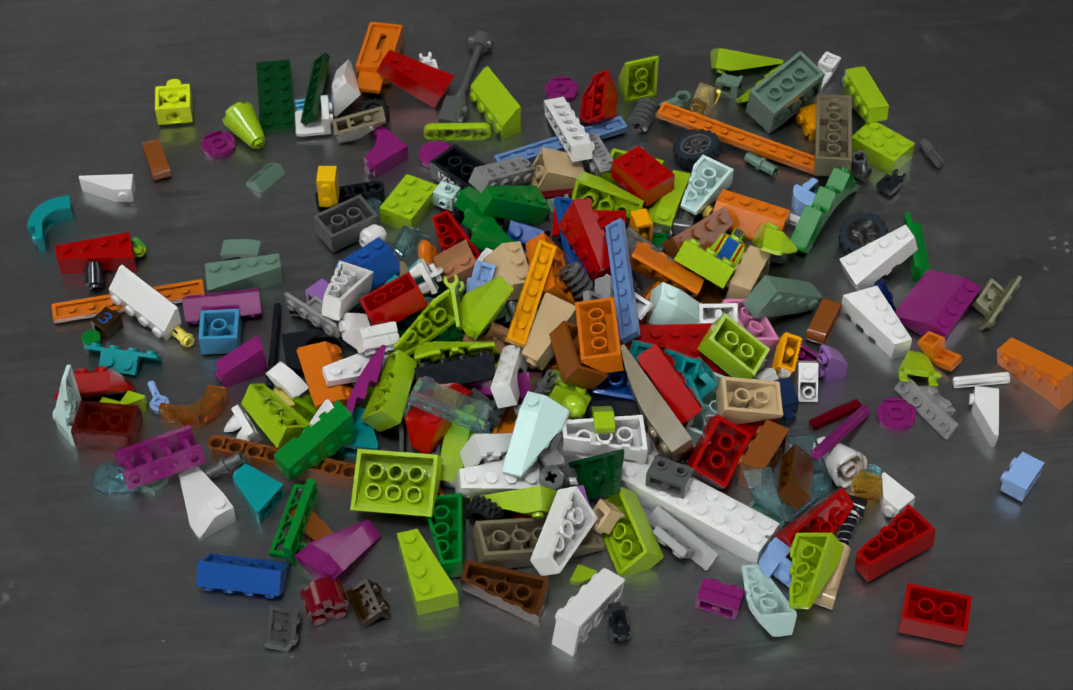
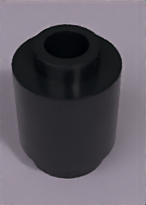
(94, 275)

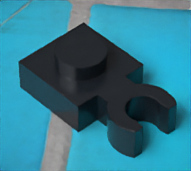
(890, 184)

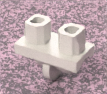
(422, 269)

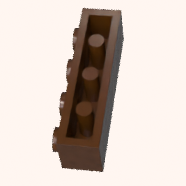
(795, 477)

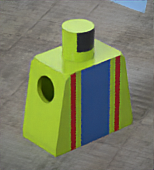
(730, 246)

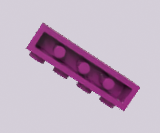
(246, 300)

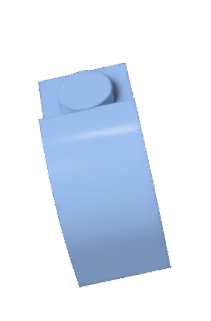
(804, 195)
(481, 274)
(775, 561)

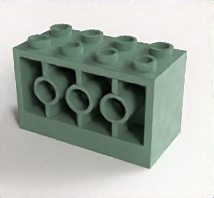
(784, 92)

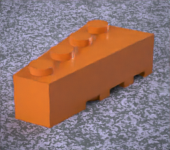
(1038, 371)

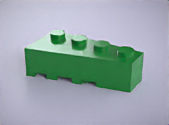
(514, 203)
(316, 442)

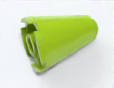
(244, 123)

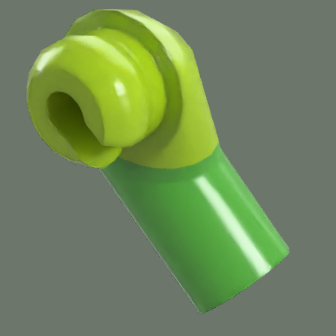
(140, 248)

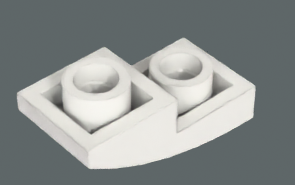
(287, 379)

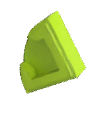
(582, 575)

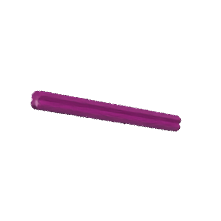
(840, 432)

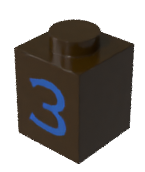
(107, 323)

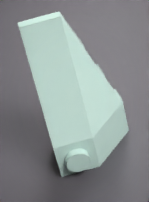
(672, 307)
(67, 404)
(767, 602)

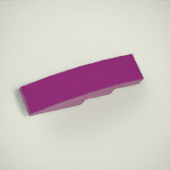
(367, 378)

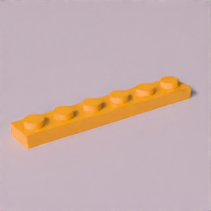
(530, 293)

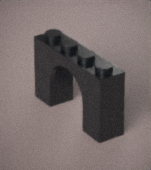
(294, 340)

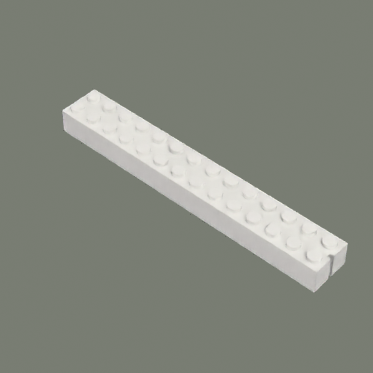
(701, 511)

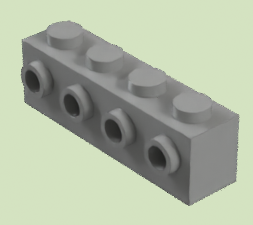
(502, 173)

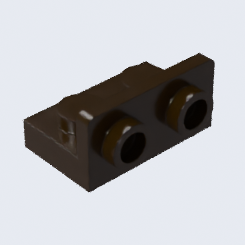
(368, 602)

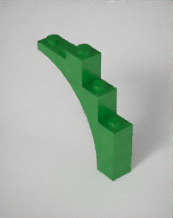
(814, 217)
(484, 228)

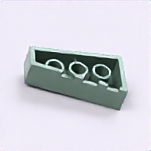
(243, 273)
(781, 297)

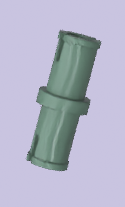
(761, 164)

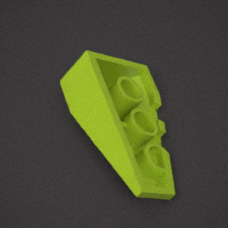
(730, 60)
(440, 350)

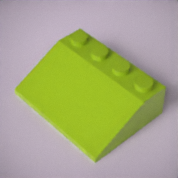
(396, 482)

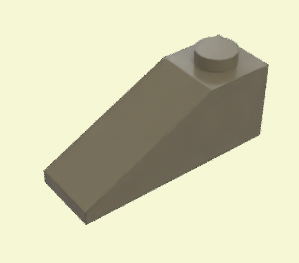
(358, 124)

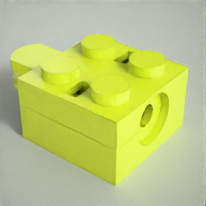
(173, 103)

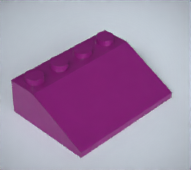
(937, 303)

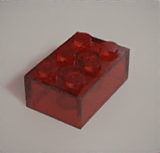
(106, 425)

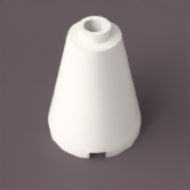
(843, 463)

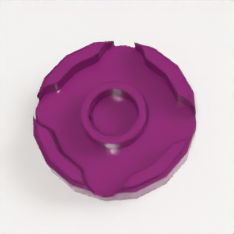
(561, 87)
(218, 144)
(430, 151)
(896, 414)

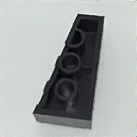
(460, 371)

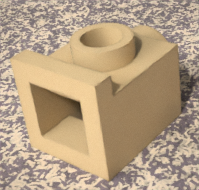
(607, 515)

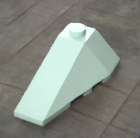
(705, 184)
(535, 427)

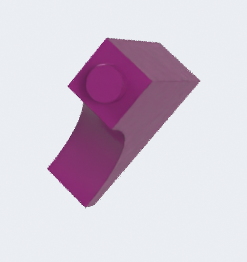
(386, 153)

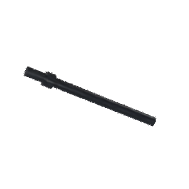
(273, 342)

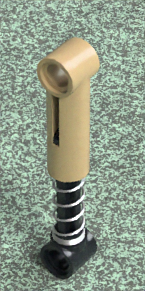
(829, 592)

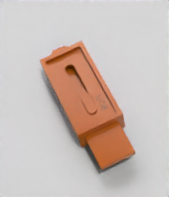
(377, 43)

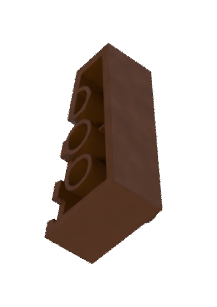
(508, 589)

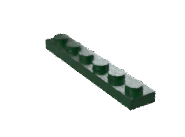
(315, 89)

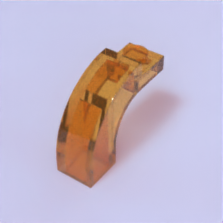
(199, 414)

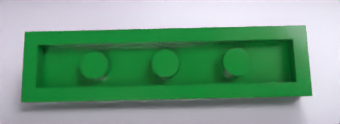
(919, 260)
(297, 523)

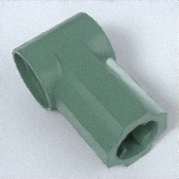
(682, 100)

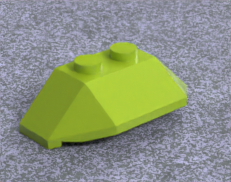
(773, 240)

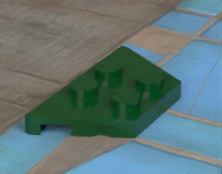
(600, 473)

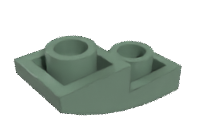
(240, 248)

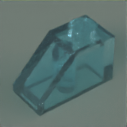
(110, 480)

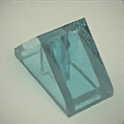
(408, 240)

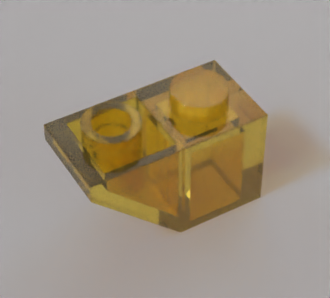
(704, 99)
(866, 485)

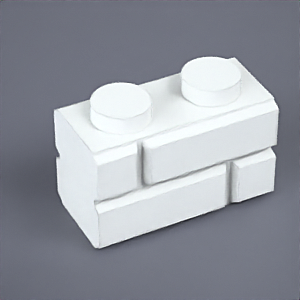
(373, 337)

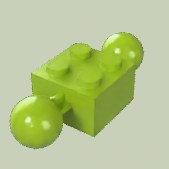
(570, 396)

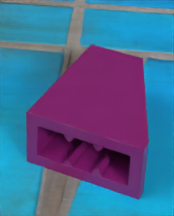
(242, 364)

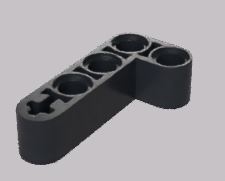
(368, 190)

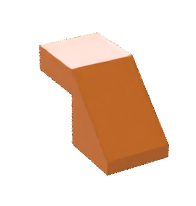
(934, 347)

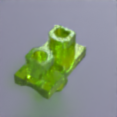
(305, 407)

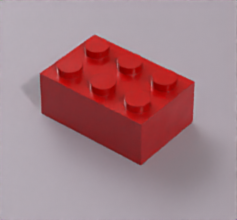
(642, 175)
(394, 301)
(718, 451)
(935, 614)

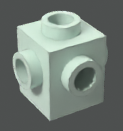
(445, 195)

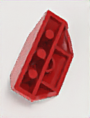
(599, 99)
(100, 382)
(427, 429)

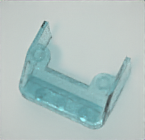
(449, 405)
(764, 486)

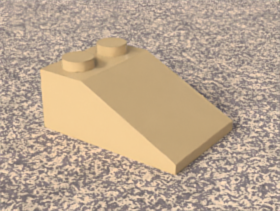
(748, 400)

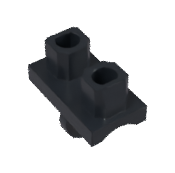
(618, 622)

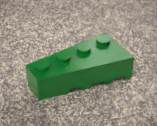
(449, 532)

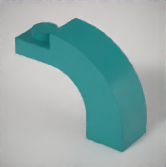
(47, 215)
(684, 363)

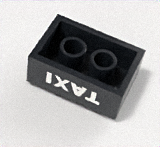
(454, 166)

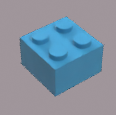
(219, 331)

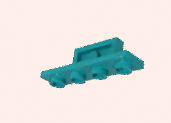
(122, 361)

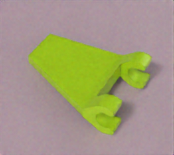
(456, 297)
(919, 365)

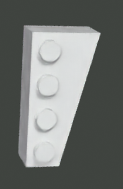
(345, 290)
(563, 531)
(586, 610)

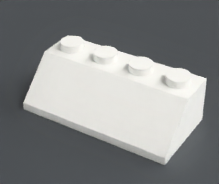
(144, 303)

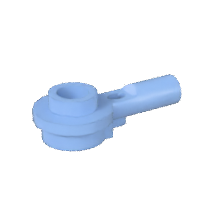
(157, 398)

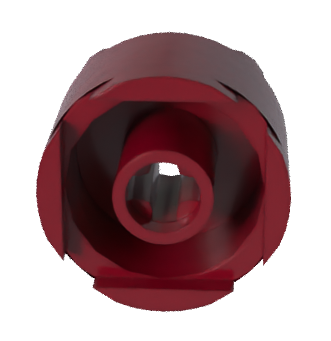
(324, 600)

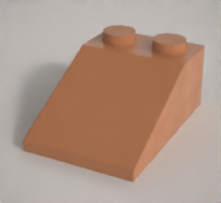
(456, 261)

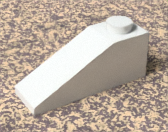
(111, 187)
(986, 411)

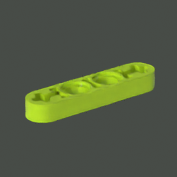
(457, 129)

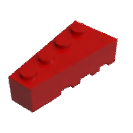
(586, 237)
(108, 250)
(896, 543)

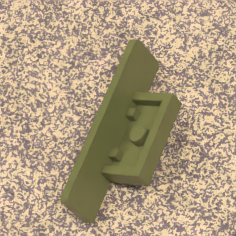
(992, 299)

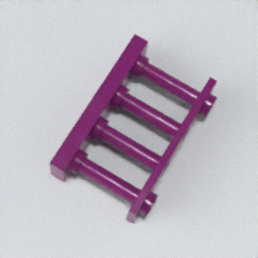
(155, 448)

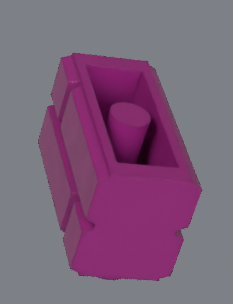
(720, 598)

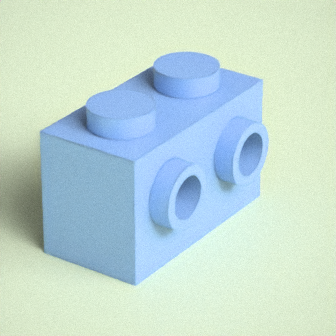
(1021, 476)

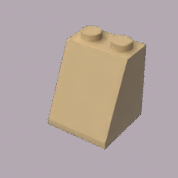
(555, 170)

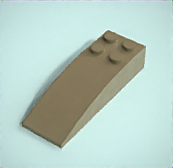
(832, 133)
(657, 415)
(512, 541)

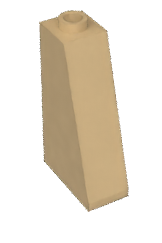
(551, 313)

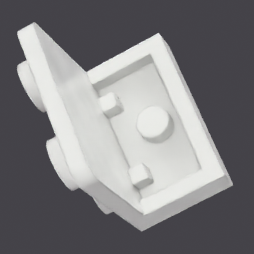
(321, 125)

